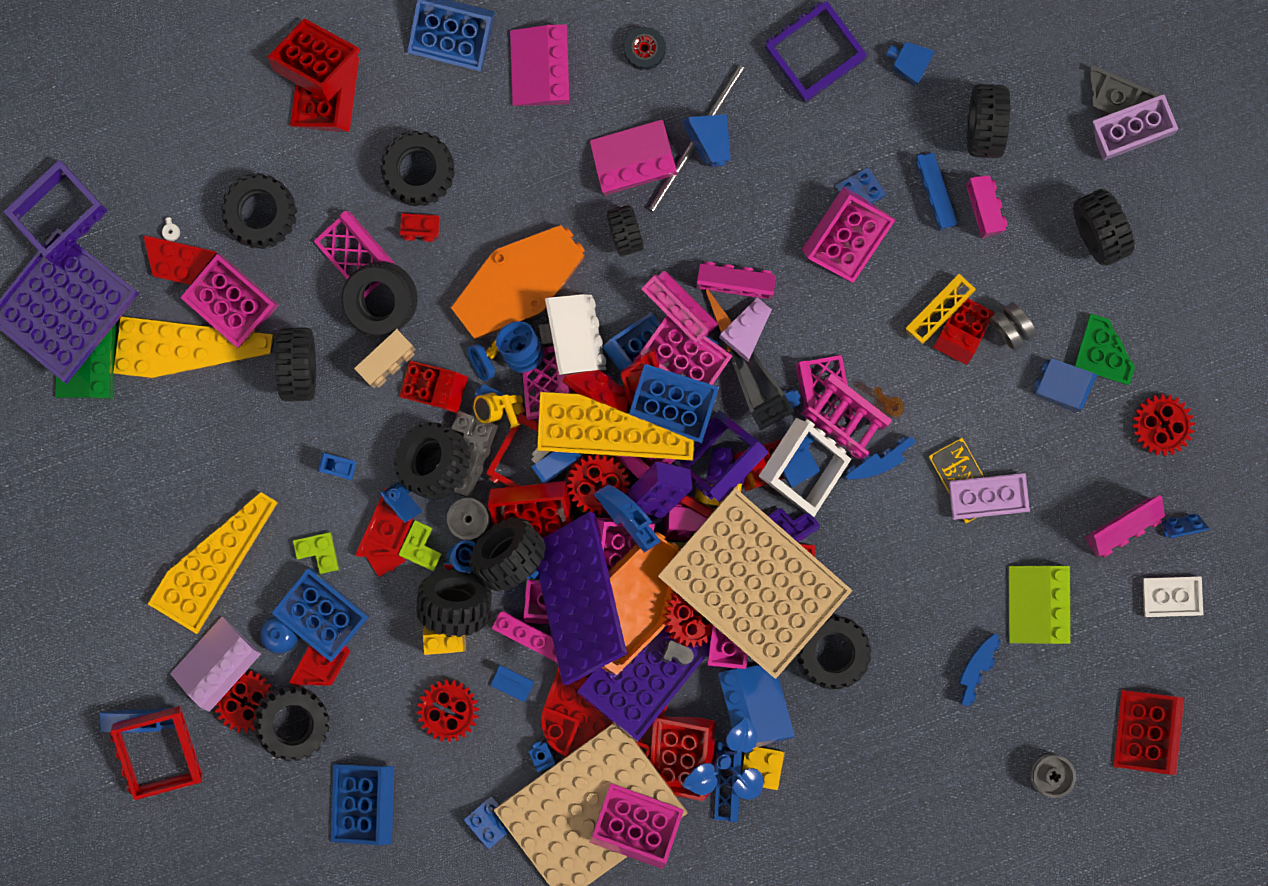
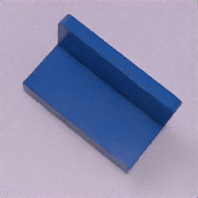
(512, 683)

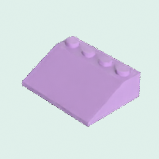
(215, 664)

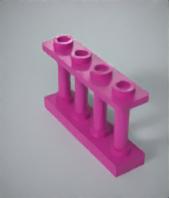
(679, 306)
(862, 408)
(525, 635)

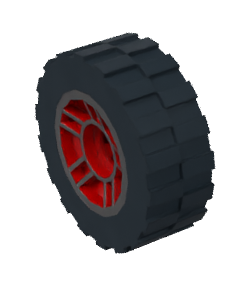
(644, 37)

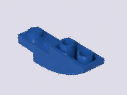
(875, 465)
(628, 513)
(982, 660)
(108, 718)

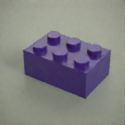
(661, 488)

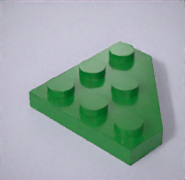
(1104, 352)

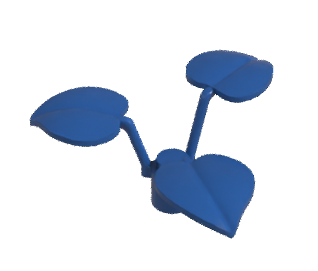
(749, 784)

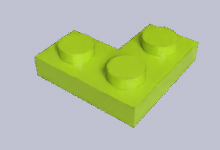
(321, 547)
(415, 549)

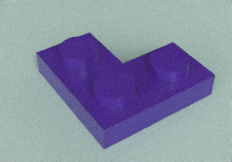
(719, 464)
(797, 529)

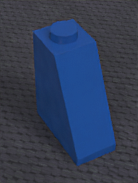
(555, 464)

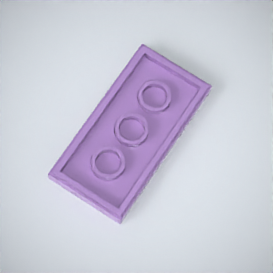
(989, 496)

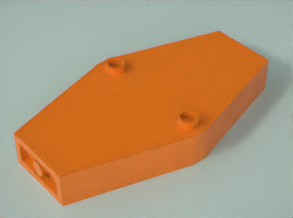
(518, 281)
(640, 597)

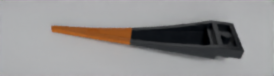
(761, 391)

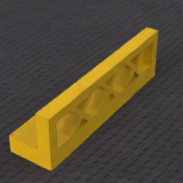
(936, 305)

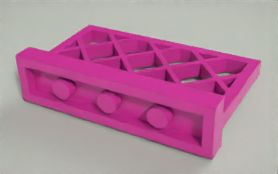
(364, 239)
(807, 386)
(562, 387)

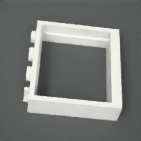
(785, 452)

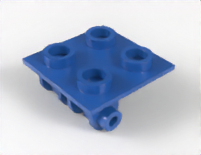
(865, 185)
(401, 502)
(1184, 526)
(486, 823)

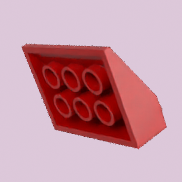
(314, 59)
(316, 113)
(542, 505)
(1149, 732)
(679, 747)

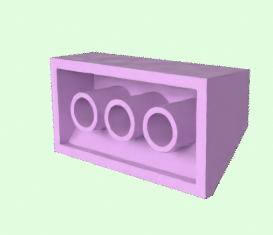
(1134, 127)

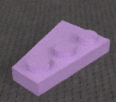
(746, 329)

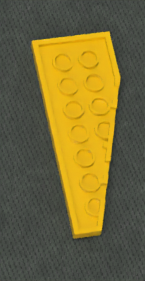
(168, 348)
(590, 427)
(201, 577)

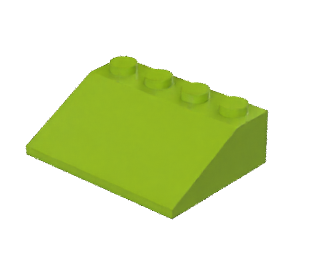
(1039, 604)

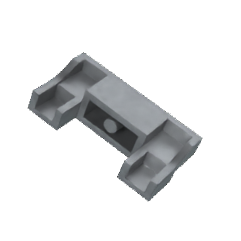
(479, 440)

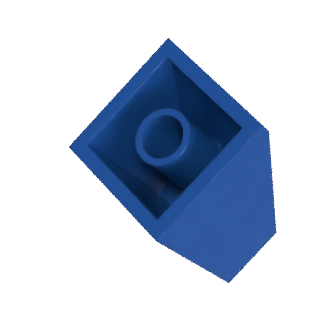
(709, 138)
(1064, 384)

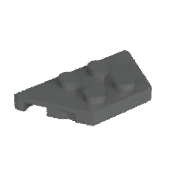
(1115, 93)

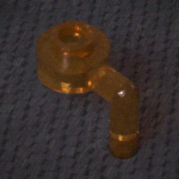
(889, 403)

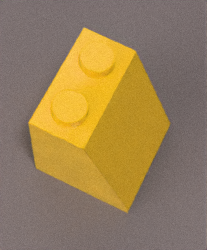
(441, 643)

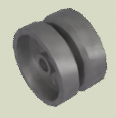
(1013, 326)
(458, 517)
(1064, 775)

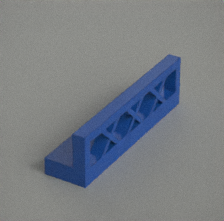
(936, 191)
(734, 801)

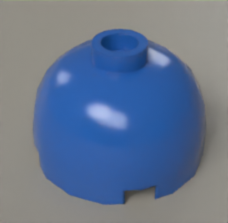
(277, 636)

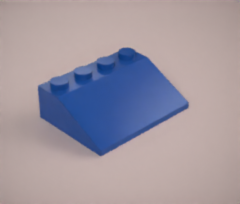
(451, 32)
(628, 344)
(674, 402)
(320, 614)
(760, 699)
(362, 804)

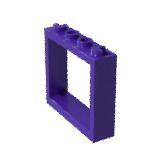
(802, 20)
(37, 192)
(738, 470)

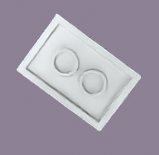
(1172, 596)

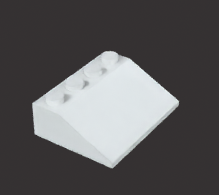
(575, 334)

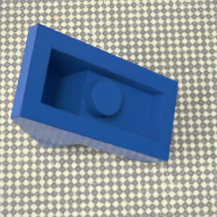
(337, 466)

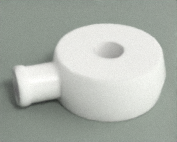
(170, 227)

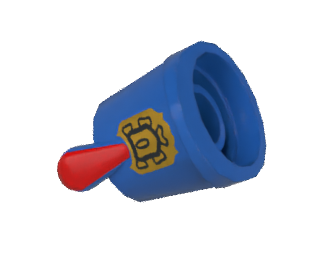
(459, 556)

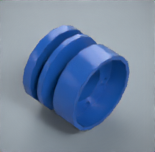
(520, 347)

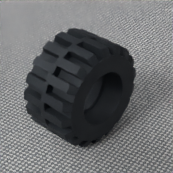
(625, 230)

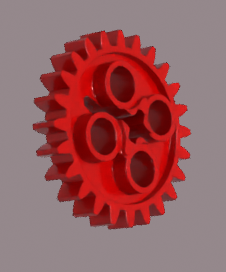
(1177, 415)
(606, 469)
(698, 630)
(237, 717)
(440, 726)

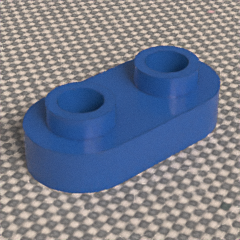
(481, 362)

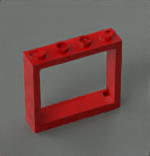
(494, 476)
(127, 770)

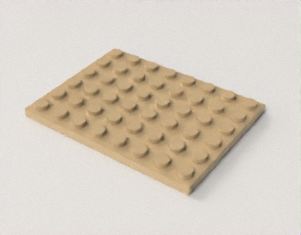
(755, 583)
(561, 807)

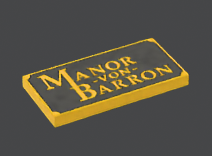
(955, 464)

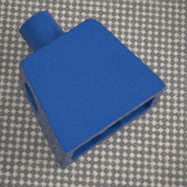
(910, 61)

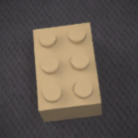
(385, 359)

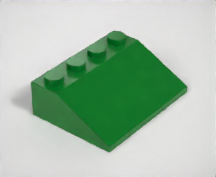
(96, 374)

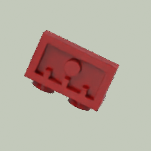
(419, 226)

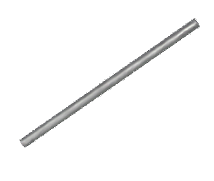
(690, 148)

